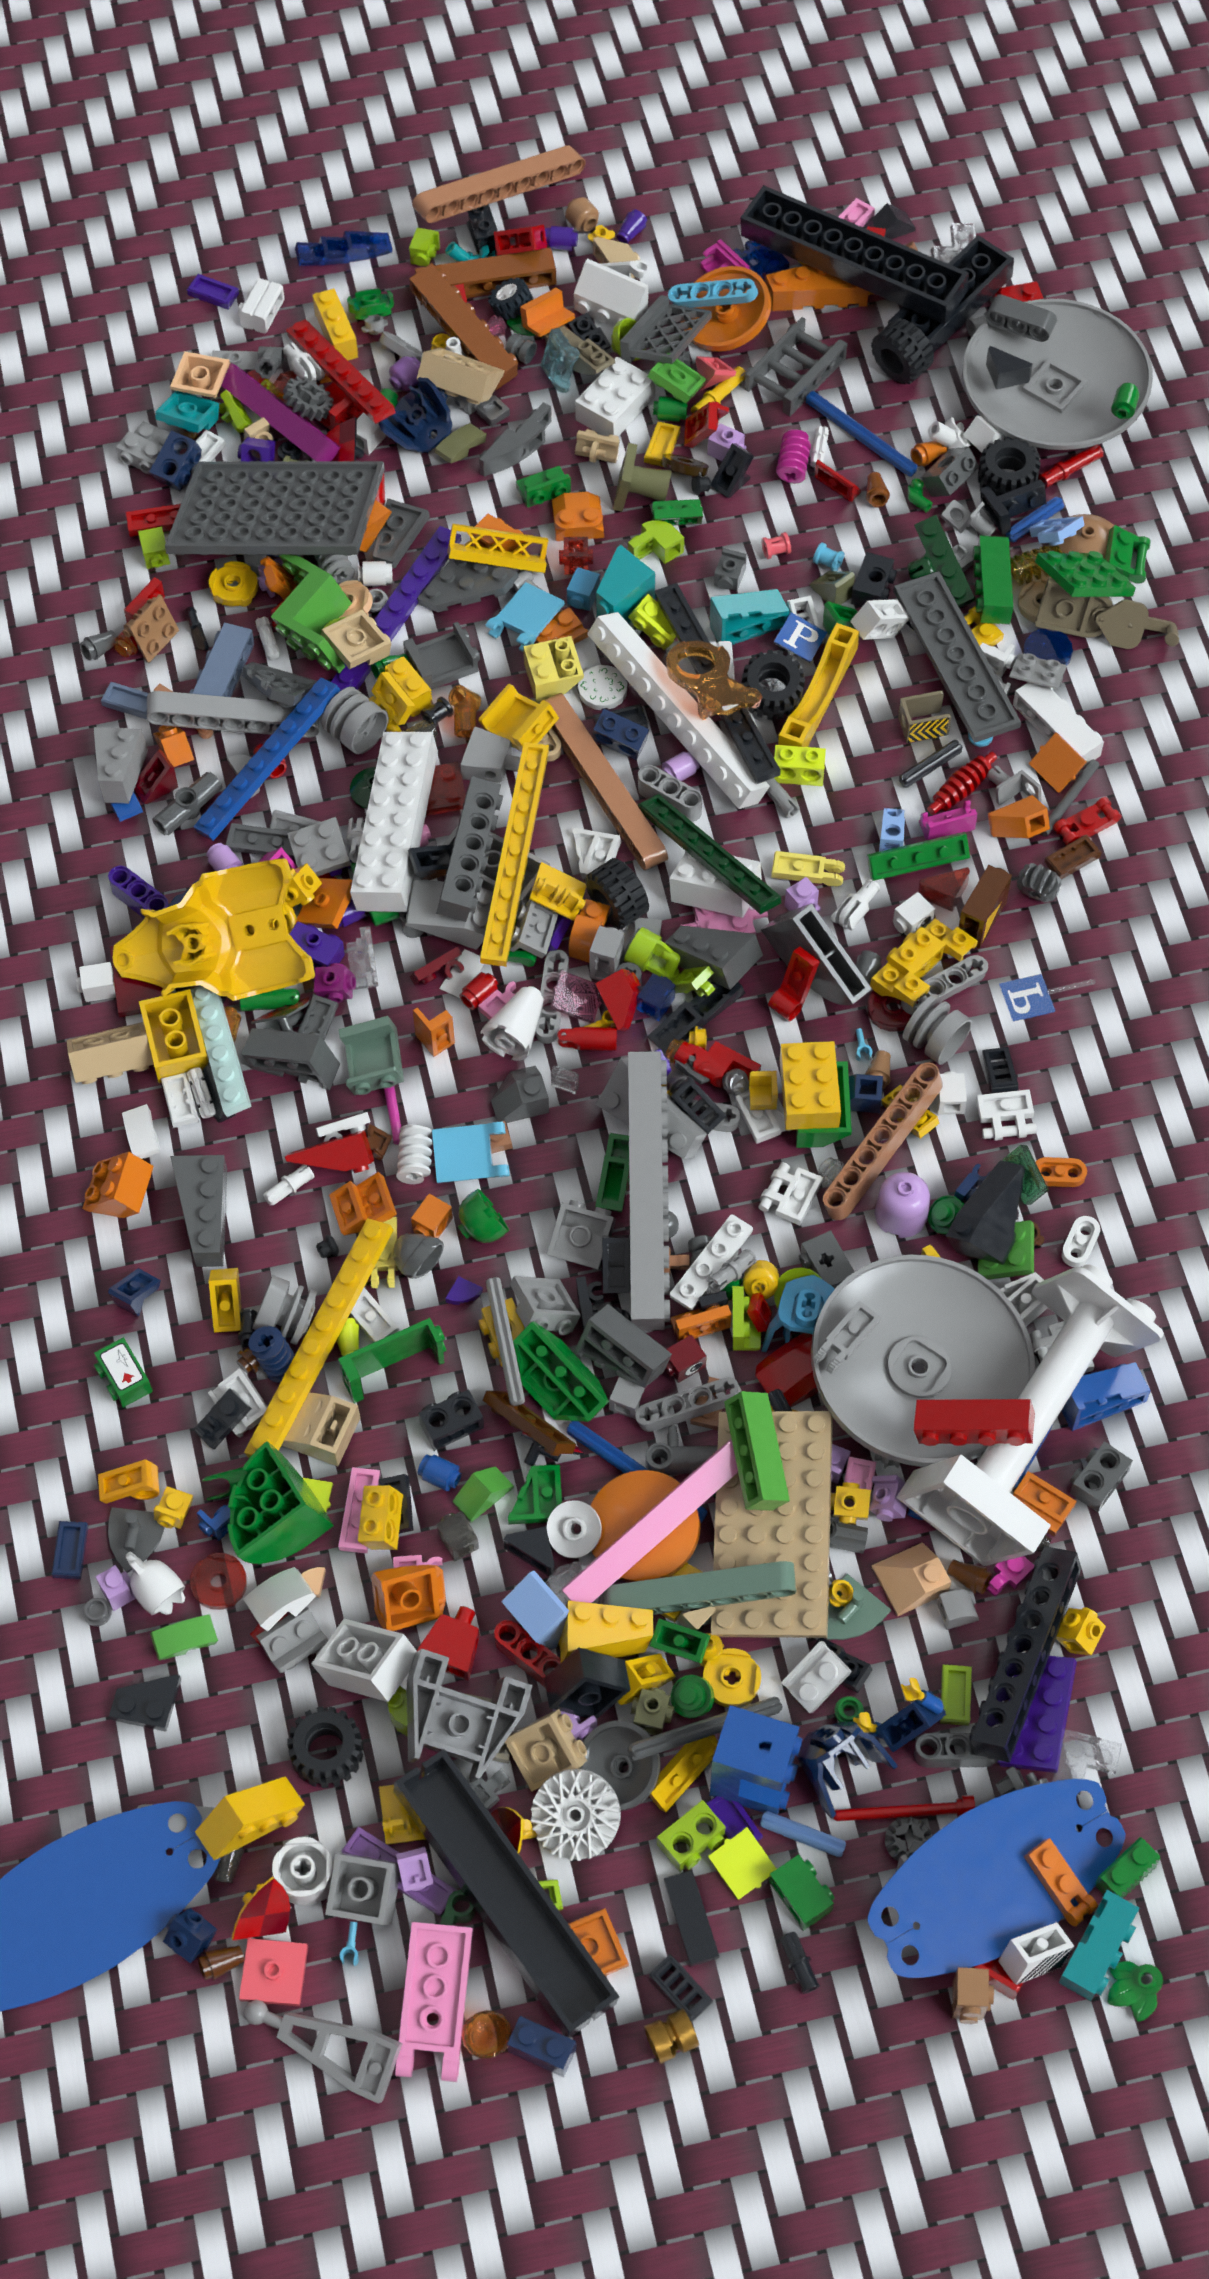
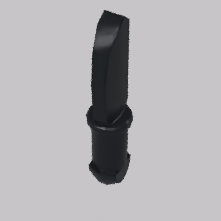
(196, 628)

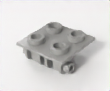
(1038, 671)

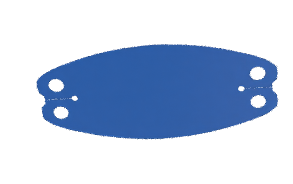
(975, 1885)
(94, 1900)

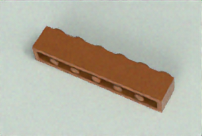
(484, 274)
(460, 321)

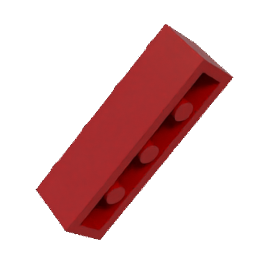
(974, 1421)

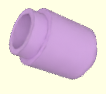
(681, 766)
(222, 857)

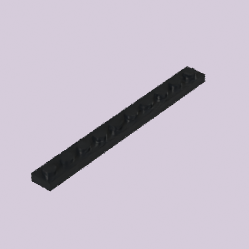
(740, 723)

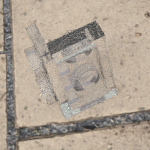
(362, 960)

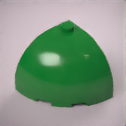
(273, 1509)

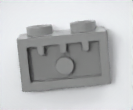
(533, 928)
(292, 1640)

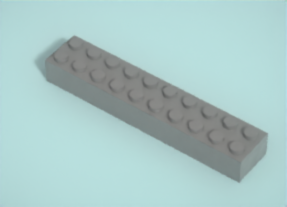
(647, 1197)

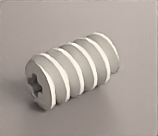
(414, 1154)

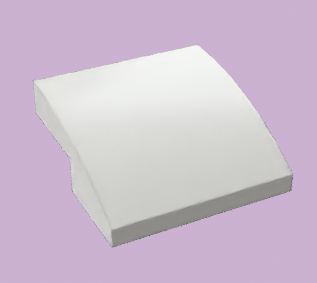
(279, 1595)

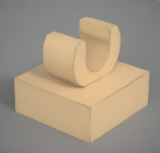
(258, 430)

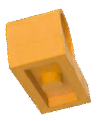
(134, 1480)

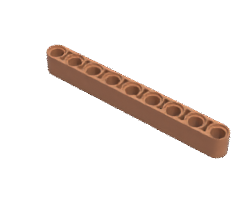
(498, 184)
(606, 786)

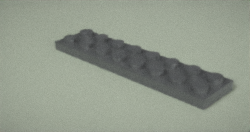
(957, 657)

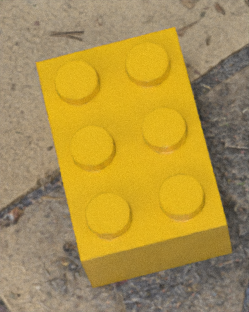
(173, 1034)
(810, 1085)

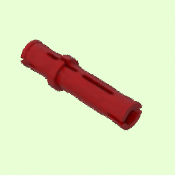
(1063, 469)

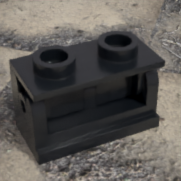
(482, 228)

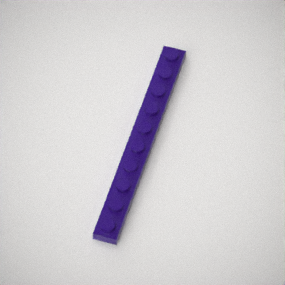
(403, 600)

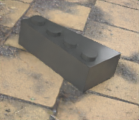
(203, 1195)

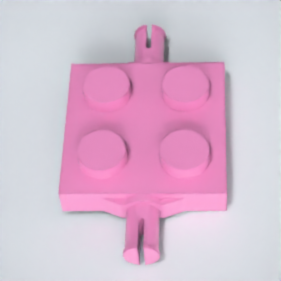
(721, 921)

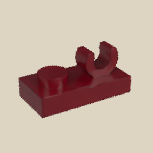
(427, 973)

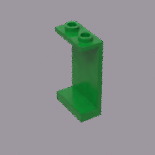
(389, 1351)

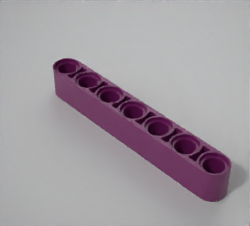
(279, 415)

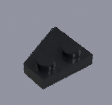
(146, 1703)

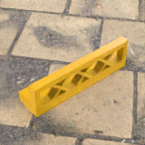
(497, 557)

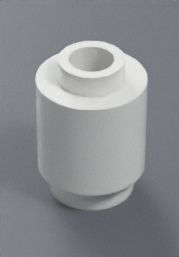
(375, 573)

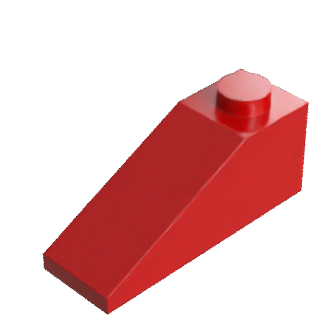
(337, 1154)

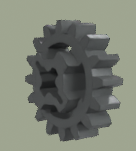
(308, 398)

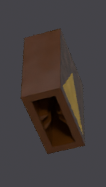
(985, 903)

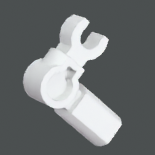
(949, 434)

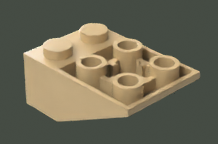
(323, 1428)

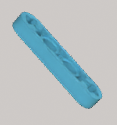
(713, 289)

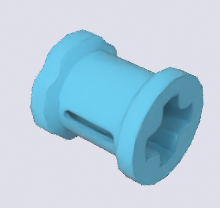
(828, 557)

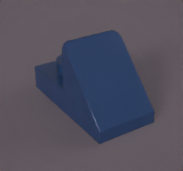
(133, 1289)

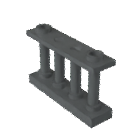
(805, 383)

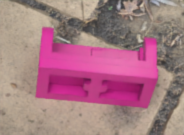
(721, 257)
(949, 822)

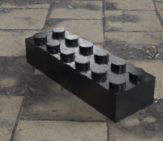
(988, 271)

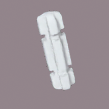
(819, 445)
(267, 638)
(201, 1092)

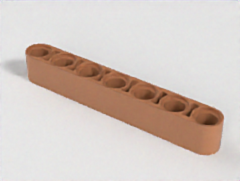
(882, 1152)

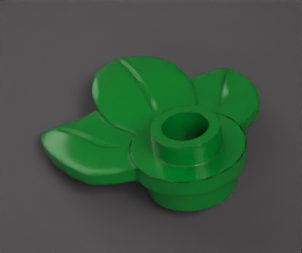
(1131, 1991)

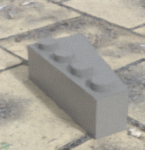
(682, 1131)

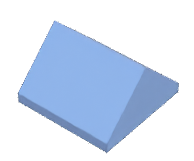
(537, 1610)

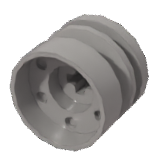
(354, 720)
(937, 1029)
(286, 1310)

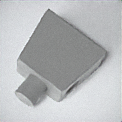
(488, 757)

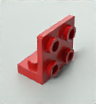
(342, 408)

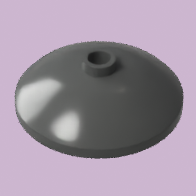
(608, 1752)

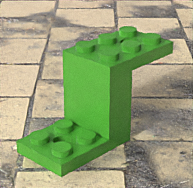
(309, 609)

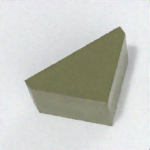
(834, 586)

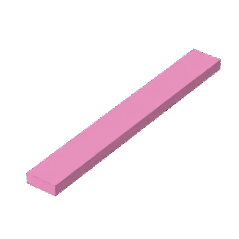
(653, 1526)

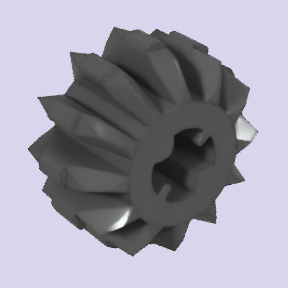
(1039, 882)

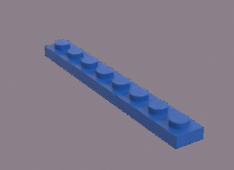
(266, 759)

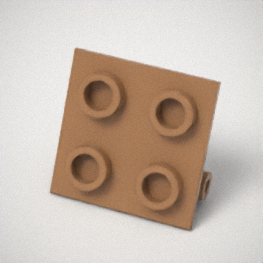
(151, 627)

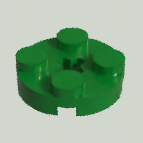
(369, 303)

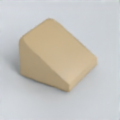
(696, 1618)

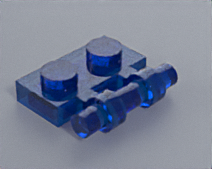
(766, 258)

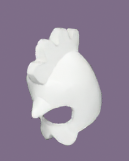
(155, 1585)

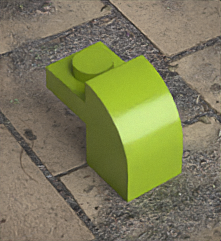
(657, 538)

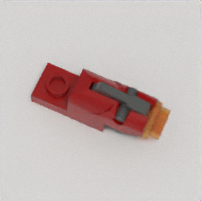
(127, 646)
(709, 1065)

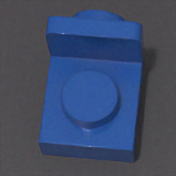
(218, 1525)

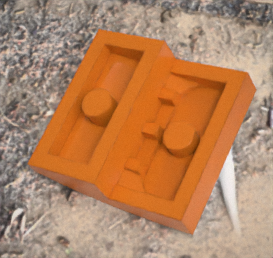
(357, 1203)

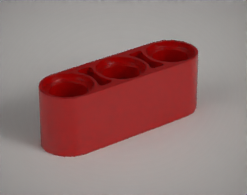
(523, 1642)

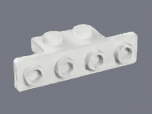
(721, 1248)

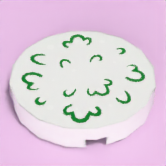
(602, 687)

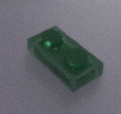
(1033, 1182)

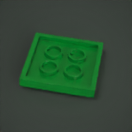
(1085, 574)

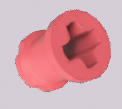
(776, 545)

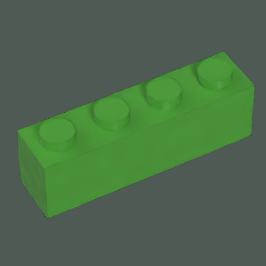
(756, 1451)

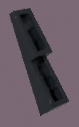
(695, 1013)

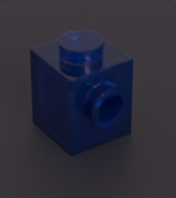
(656, 997)

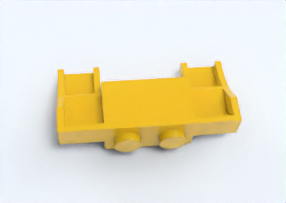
(916, 958)

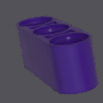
(133, 887)

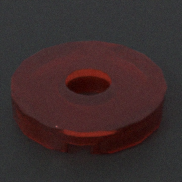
(218, 1597)

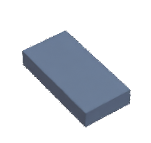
(125, 700)

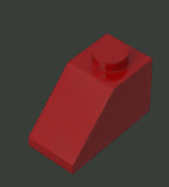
(620, 996)

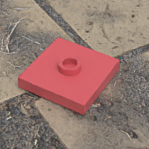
(274, 1972)

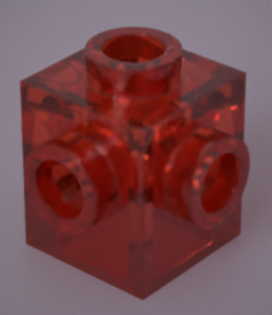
(575, 554)

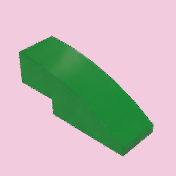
(614, 1174)

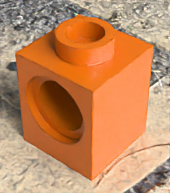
(431, 1217)

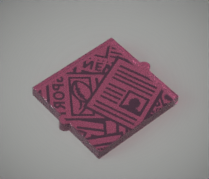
(576, 997)

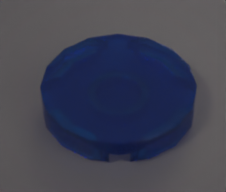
(1049, 645)

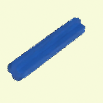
(1042, 513)

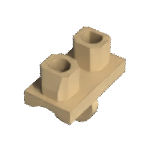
(597, 446)

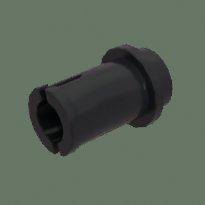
(247, 1321)

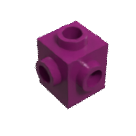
(334, 982)

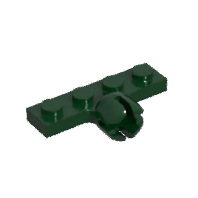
(940, 558)

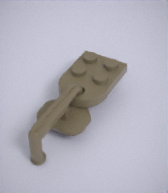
(1120, 623)

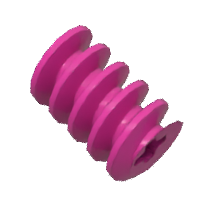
(793, 456)

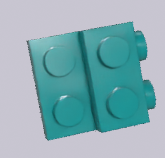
(188, 412)

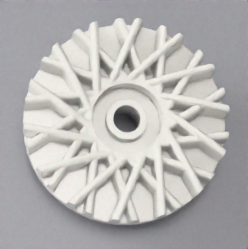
(582, 1792)

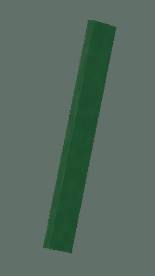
(710, 854)

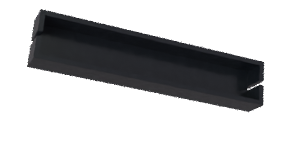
(505, 1894)

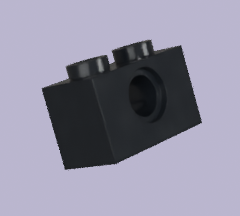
(873, 579)

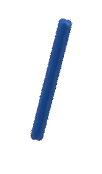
(861, 433)
(610, 1453)

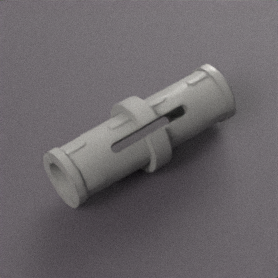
(731, 1270)

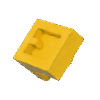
(172, 1508)

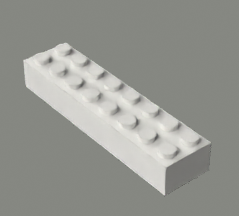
(394, 821)

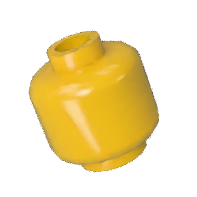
(761, 1278)

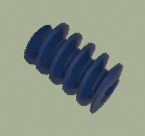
(271, 1352)

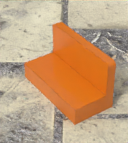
(545, 313)
(436, 1033)

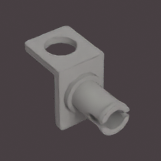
(968, 519)
(1010, 786)

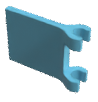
(526, 614)
(466, 1153)

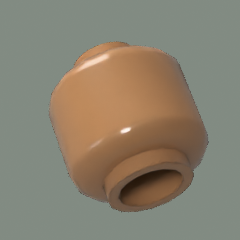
(582, 214)

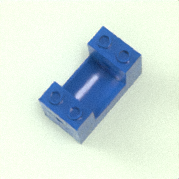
(755, 1760)

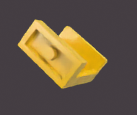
(518, 718)

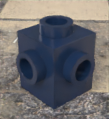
(189, 1934)

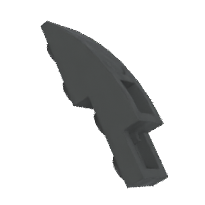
(516, 446)

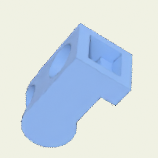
(892, 829)

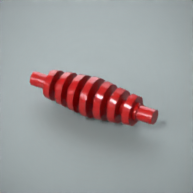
(962, 783)

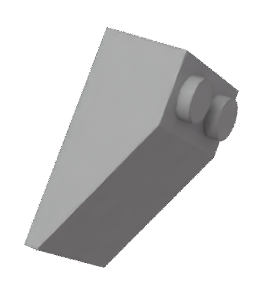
(423, 916)

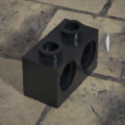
(616, 1264)
(455, 1425)

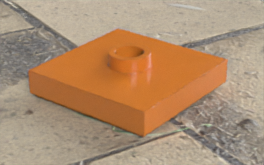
(328, 904)

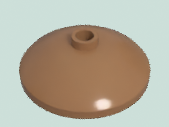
(1083, 542)

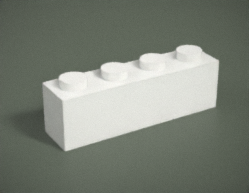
(1052, 714)

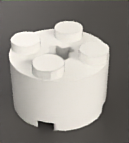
(291, 1860)

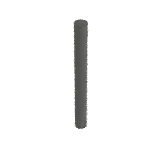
(1071, 794)

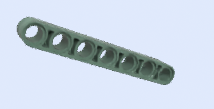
(706, 1588)

